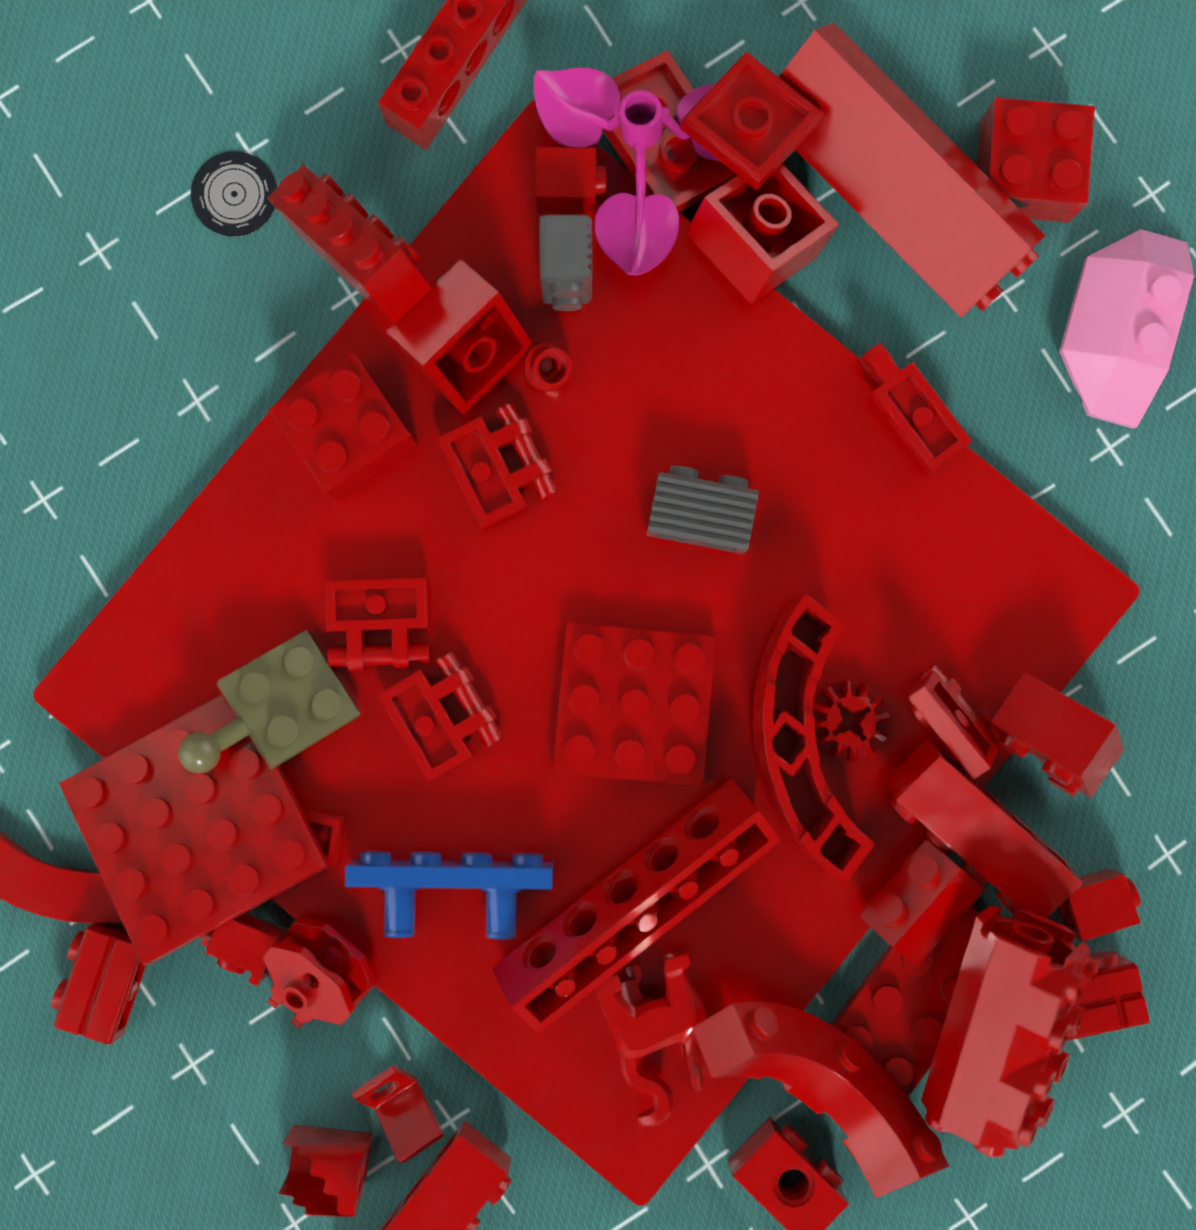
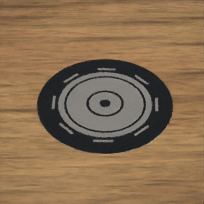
(233, 193)

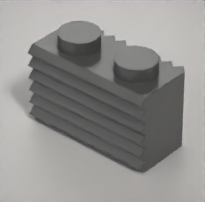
(566, 261)
(703, 510)

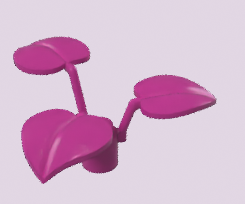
(574, 110)

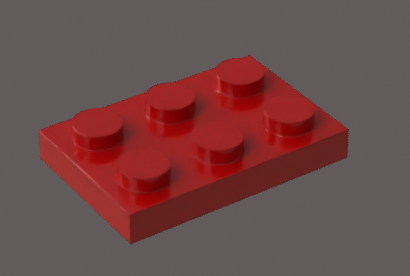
(671, 163)

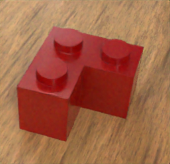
(1063, 734)

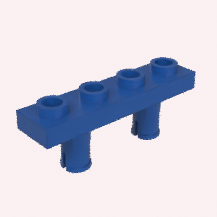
(426, 870)

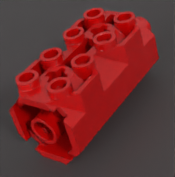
(1007, 1030)

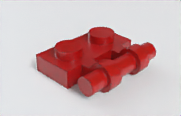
(483, 473)
(373, 606)
(426, 724)
(964, 733)

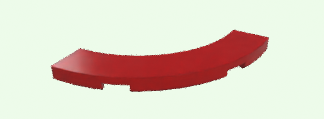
(52, 889)

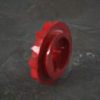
(873, 724)

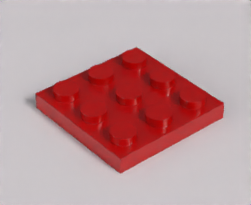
(634, 704)

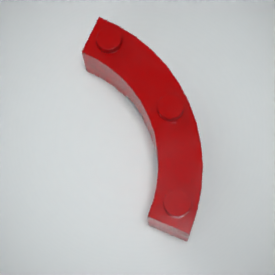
(788, 744)
(831, 1077)

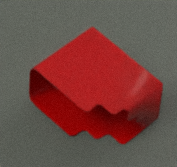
(327, 1169)

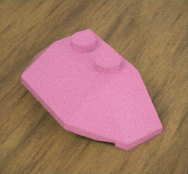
(1126, 324)

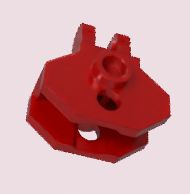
(317, 973)

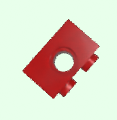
(770, 1153)

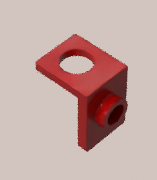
(401, 1112)

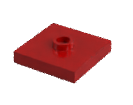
(751, 120)

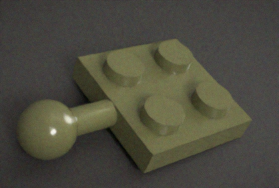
(280, 701)

